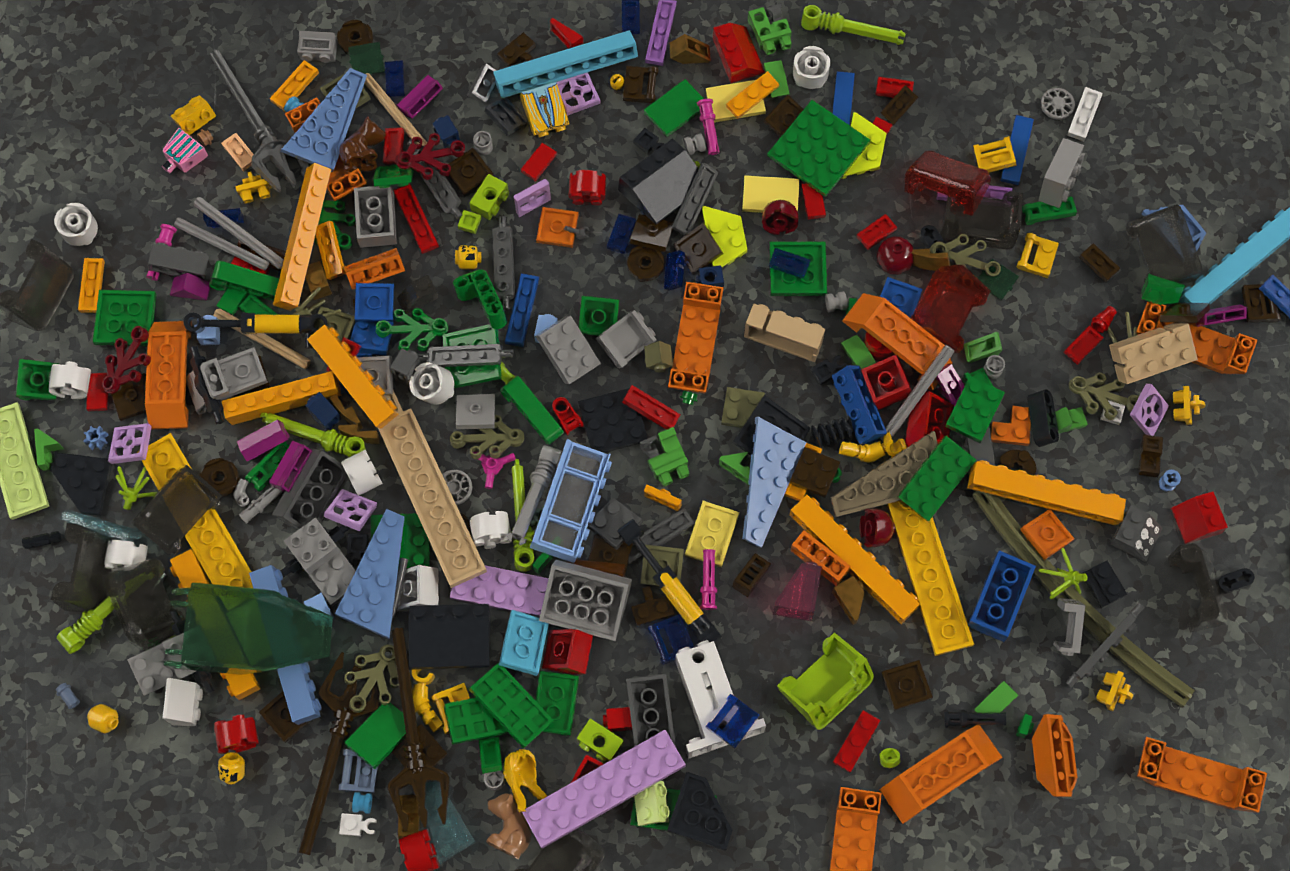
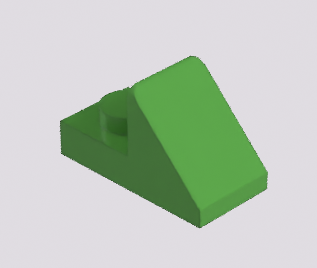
(983, 347)
(1070, 419)
(44, 446)
(733, 464)

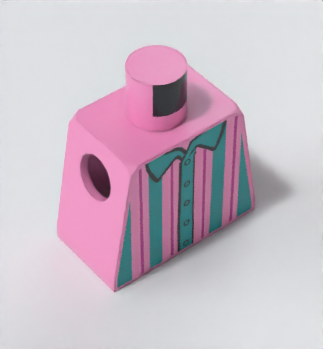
(182, 152)

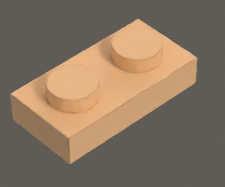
(238, 151)

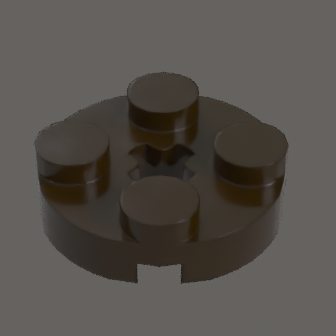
(351, 28)
(645, 273)
(1018, 457)
(225, 468)

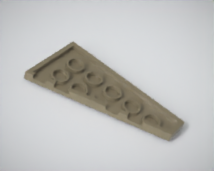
(885, 481)

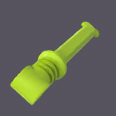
(813, 17)
(329, 439)
(519, 499)
(74, 636)

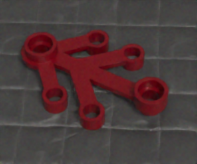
(428, 156)
(114, 379)

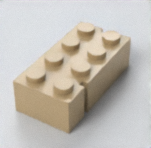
(784, 332)
(1153, 352)

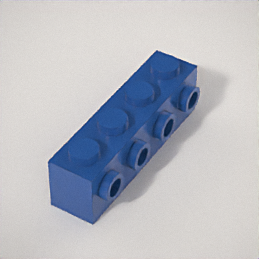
(859, 404)

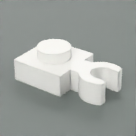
(353, 824)

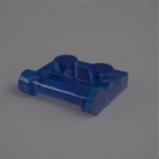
(676, 634)
(737, 726)

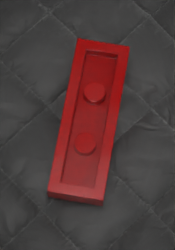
(650, 408)
(856, 741)

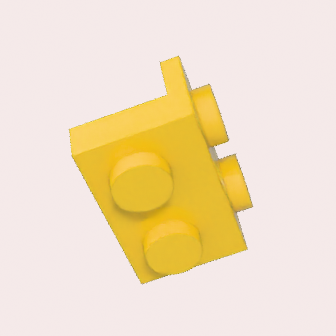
(193, 115)

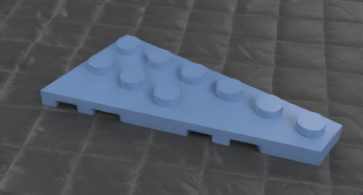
(328, 124)
(770, 472)
(373, 587)

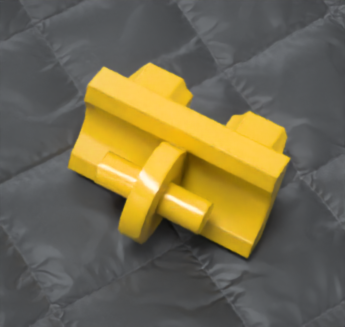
(251, 185)
(1185, 413)
(1116, 682)

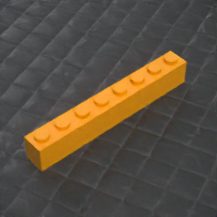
(302, 237)
(1046, 493)
(190, 571)
(874, 577)

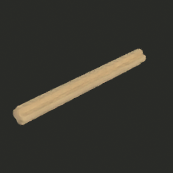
(393, 110)
(268, 342)

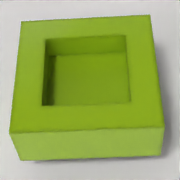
(469, 222)

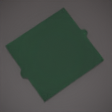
(367, 58)
(1000, 284)

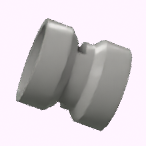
(483, 138)
(694, 144)
(835, 302)
(994, 362)
(491, 778)

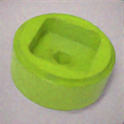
(889, 758)

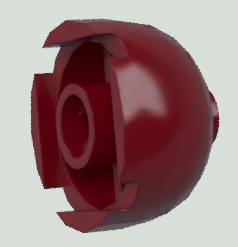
(780, 217)
(895, 255)
(876, 528)

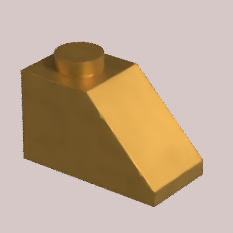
(689, 50)
(316, 278)
(850, 597)

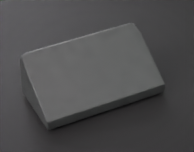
(483, 84)

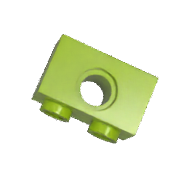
(490, 187)
(593, 731)

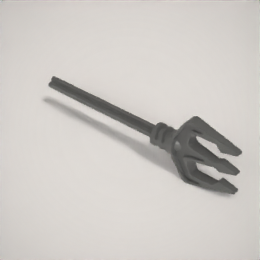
(270, 145)

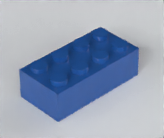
(1001, 596)

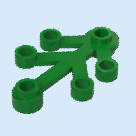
(326, 216)
(413, 327)

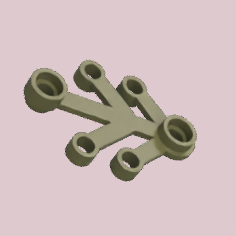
(961, 257)
(1083, 386)
(489, 438)
(374, 674)

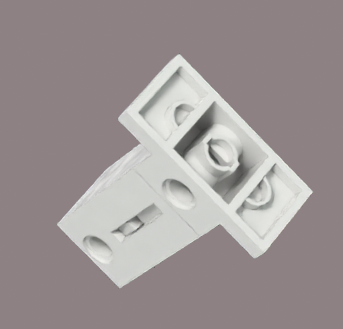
(707, 693)

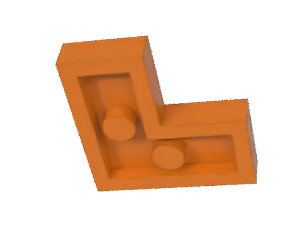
(1015, 432)

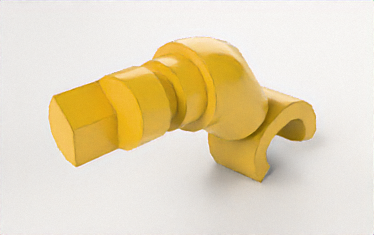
(873, 451)
(421, 700)

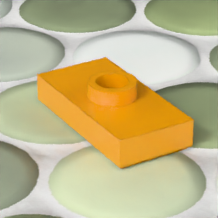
(663, 497)

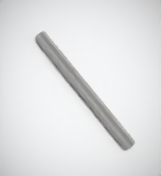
(238, 232)
(221, 243)
(919, 390)

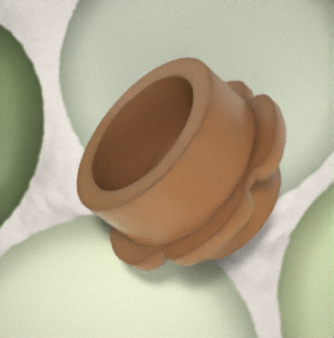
(205, 137)

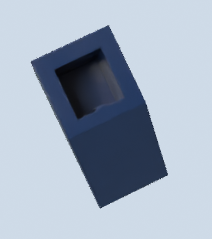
(322, 411)

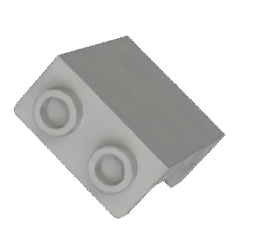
(626, 338)
(1074, 626)

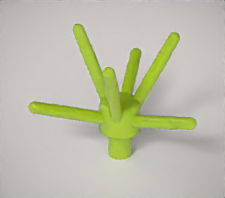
(131, 494)
(1071, 577)

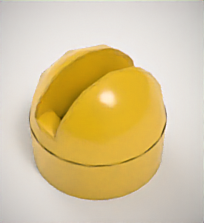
(619, 84)

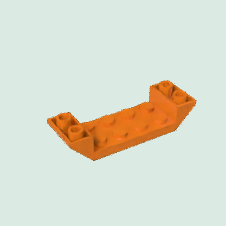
(340, 180)
(895, 332)
(696, 337)
(1212, 348)
(167, 375)
(940, 773)
(1201, 777)
(855, 830)

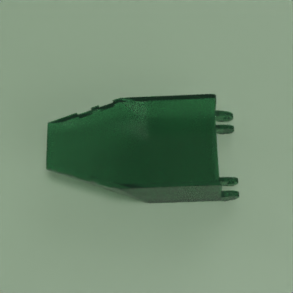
(247, 630)

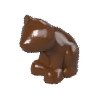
(354, 149)

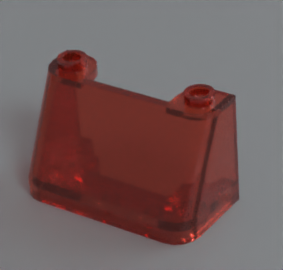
(948, 177)
(948, 303)

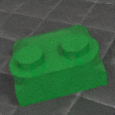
(597, 314)
(33, 380)

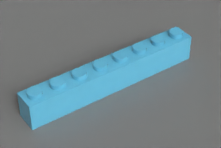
(565, 64)
(1241, 262)

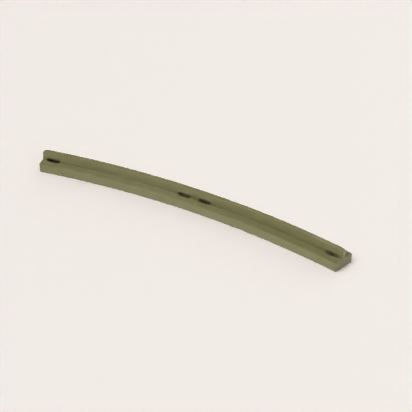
(1093, 620)

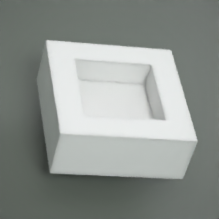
(1120, 409)

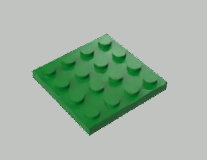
(818, 148)

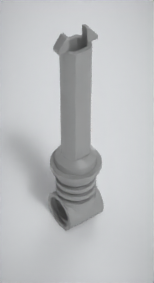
(540, 480)

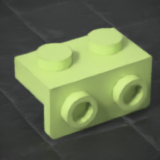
(652, 805)

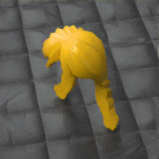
(521, 771)

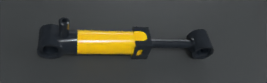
(262, 323)
(672, 587)

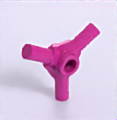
(493, 466)

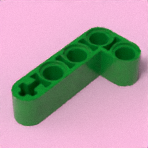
(244, 280)
(479, 285)
(532, 409)

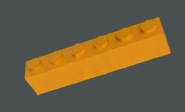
(352, 376)
(279, 397)

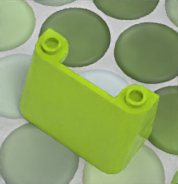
(828, 683)

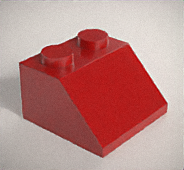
(1199, 518)
(567, 651)

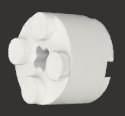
(811, 67)
(76, 224)
(69, 380)
(432, 383)
(361, 472)
(490, 529)
(123, 554)

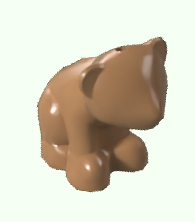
(516, 832)

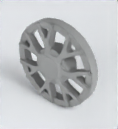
(1057, 103)
(455, 485)

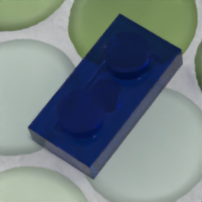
(631, 16)
(394, 78)
(233, 214)
(621, 233)
(789, 263)
(674, 270)

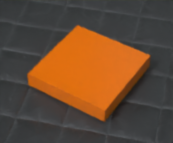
(552, 227)
(1047, 534)

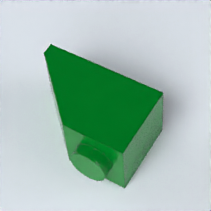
(1161, 290)

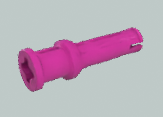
(707, 118)
(165, 237)
(708, 590)

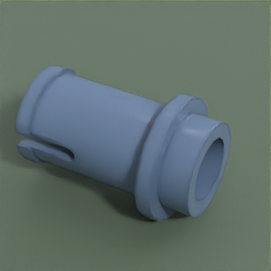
(67, 695)

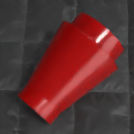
(1103, 320)

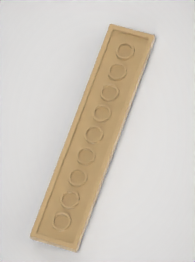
(432, 499)

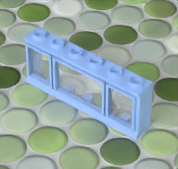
(571, 502)

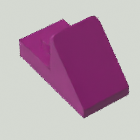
(950, 384)

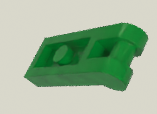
(1048, 212)
(267, 467)

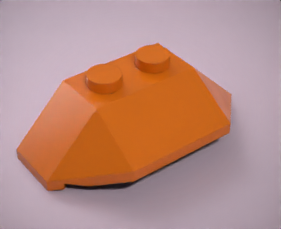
(1054, 756)

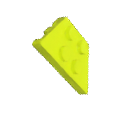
(871, 157)
(727, 232)

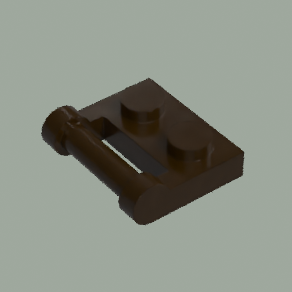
(634, 84)
(1256, 306)

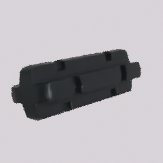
(42, 539)

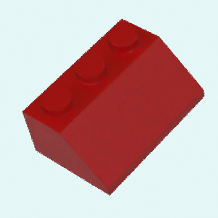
(737, 52)
(927, 416)

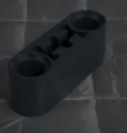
(1043, 418)

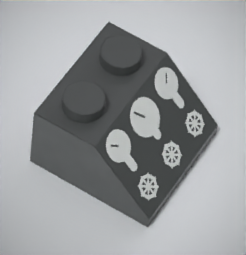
(1137, 533)

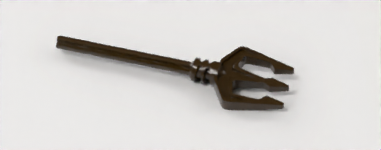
(343, 714)
(417, 771)

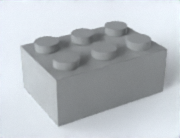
(1061, 173)
(375, 216)
(568, 349)

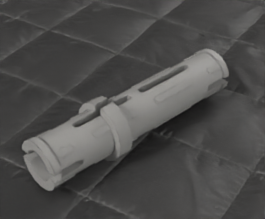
(259, 504)

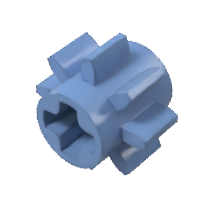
(95, 437)

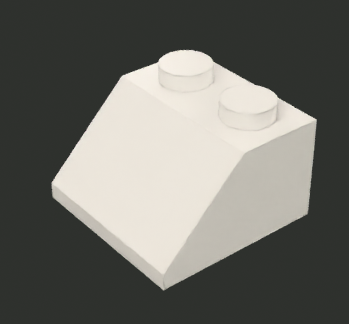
(419, 587)
(182, 702)

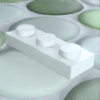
(1084, 114)

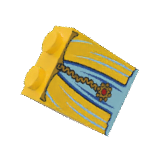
(544, 109)

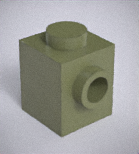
(658, 356)

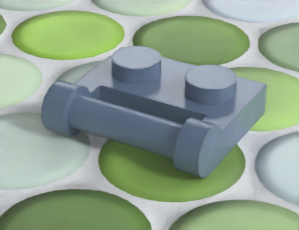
(365, 775)

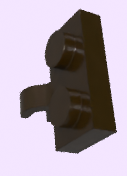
(517, 50)
(652, 609)

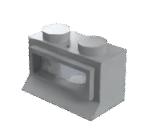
(317, 46)

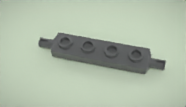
(441, 189)
(503, 262)
(466, 355)
(1112, 640)

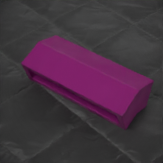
(419, 97)
(1239, 313)
(263, 440)
(290, 466)

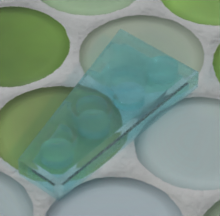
(105, 527)
(452, 836)

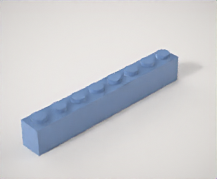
(295, 678)

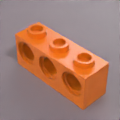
(374, 268)
(812, 550)

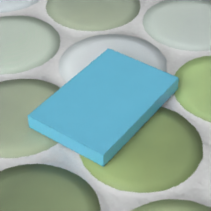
(523, 643)

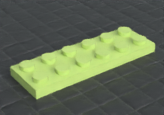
(18, 467)

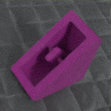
(190, 287)

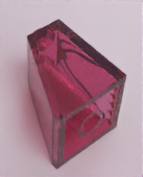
(800, 593)

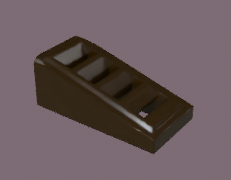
(743, 584)

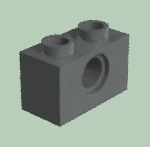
(405, 366)

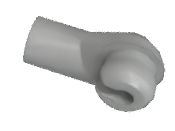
(240, 494)

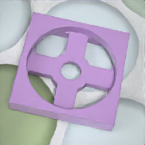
(595, 100)
(529, 195)
(1139, 411)
(130, 430)
(344, 517)

